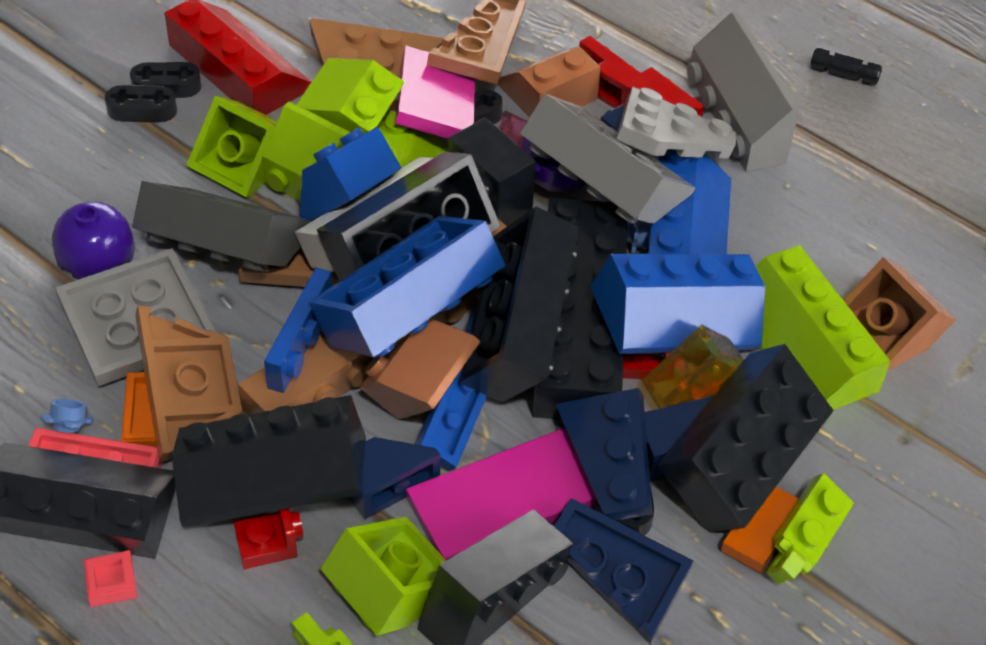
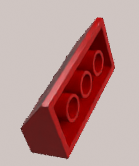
(233, 56)

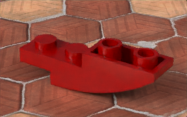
(619, 77)

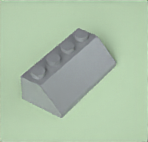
(745, 93)
(612, 169)

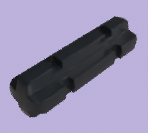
(846, 66)

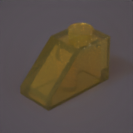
(693, 369)

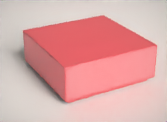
(110, 578)

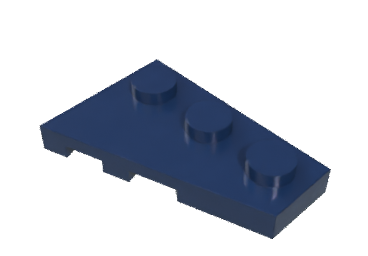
(612, 449)
(624, 566)

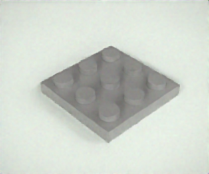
(105, 306)

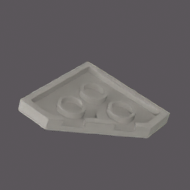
(660, 125)

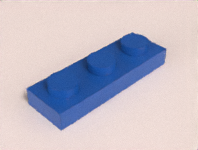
(299, 332)

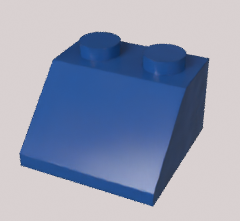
(346, 171)

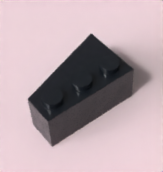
(493, 581)

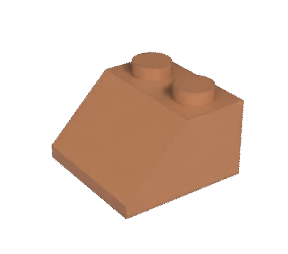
(565, 75)
(897, 312)
(418, 369)

